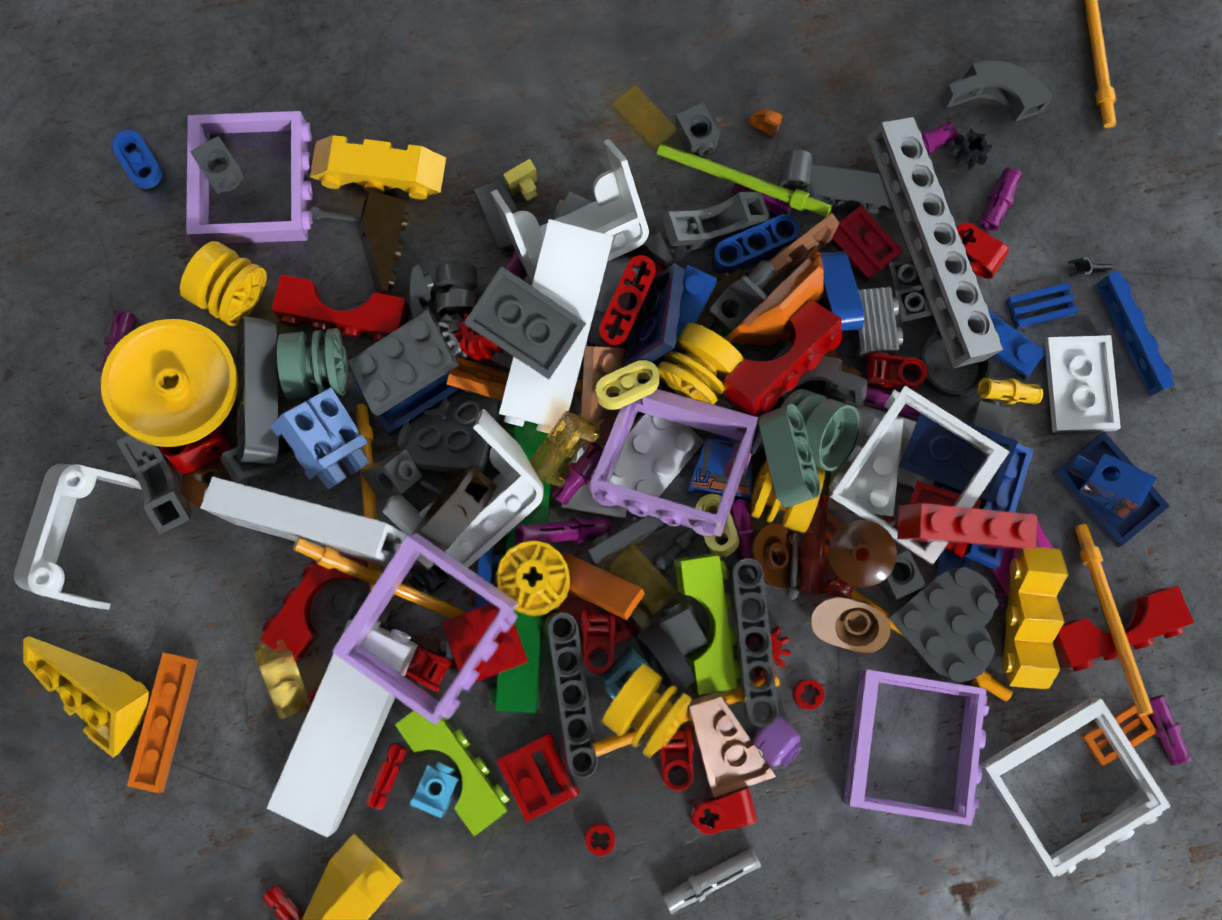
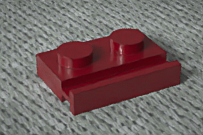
(865, 243)

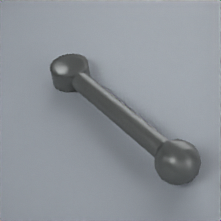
(317, 214)
(795, 540)

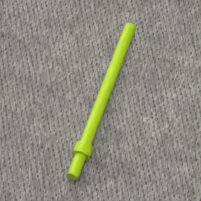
(798, 199)

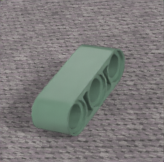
(789, 455)

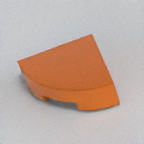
(766, 121)

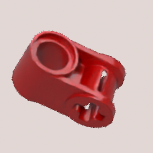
(982, 250)
(890, 371)
(198, 453)
(598, 638)
(423, 665)
(678, 754)
(730, 812)

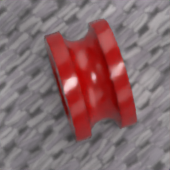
(817, 700)
(599, 850)

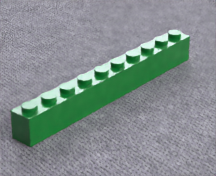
(519, 687)

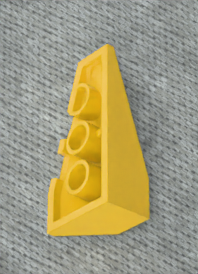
(100, 695)
(352, 884)

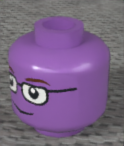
(777, 742)

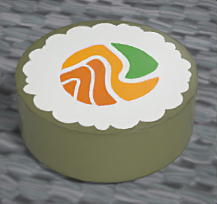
(640, 619)

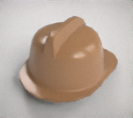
(851, 624)

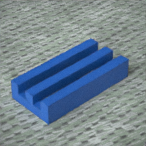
(1066, 299)

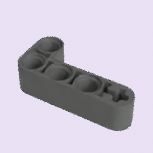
(835, 186)

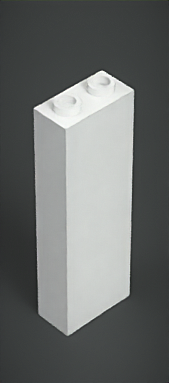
(570, 275)
(295, 518)
(339, 736)

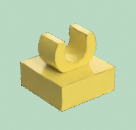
(522, 179)

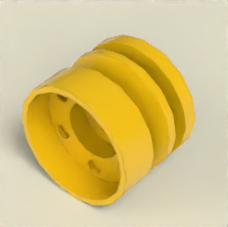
(222, 283)
(699, 364)
(795, 517)
(549, 592)
(646, 710)

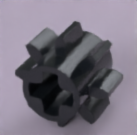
(975, 142)
(427, 579)

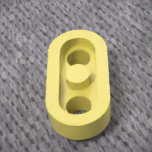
(626, 384)
(708, 504)

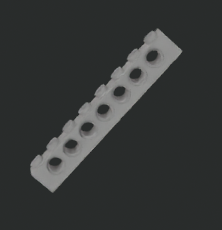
(934, 242)

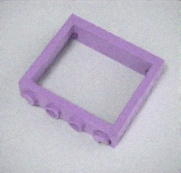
(197, 219)
(686, 412)
(350, 647)
(972, 741)

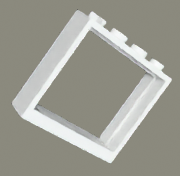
(876, 431)
(1118, 827)

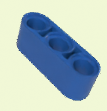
(764, 234)
(841, 291)

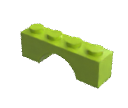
(713, 662)
(480, 799)

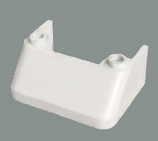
(613, 213)
(515, 497)
(37, 561)

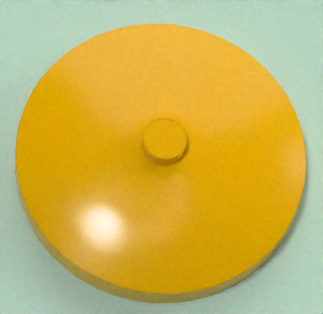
(169, 382)

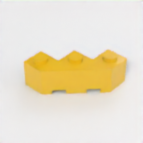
(378, 166)
(1033, 617)

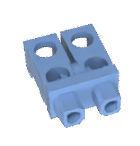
(322, 437)

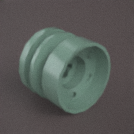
(306, 364)
(829, 426)

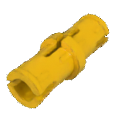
(1010, 391)

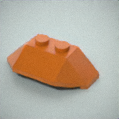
(772, 317)

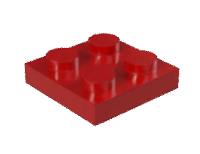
(467, 630)

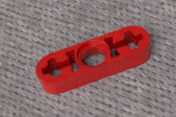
(628, 275)

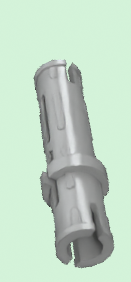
(705, 883)

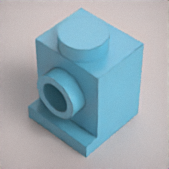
(628, 661)
(432, 803)

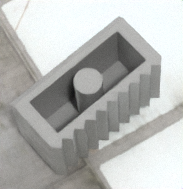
(879, 326)

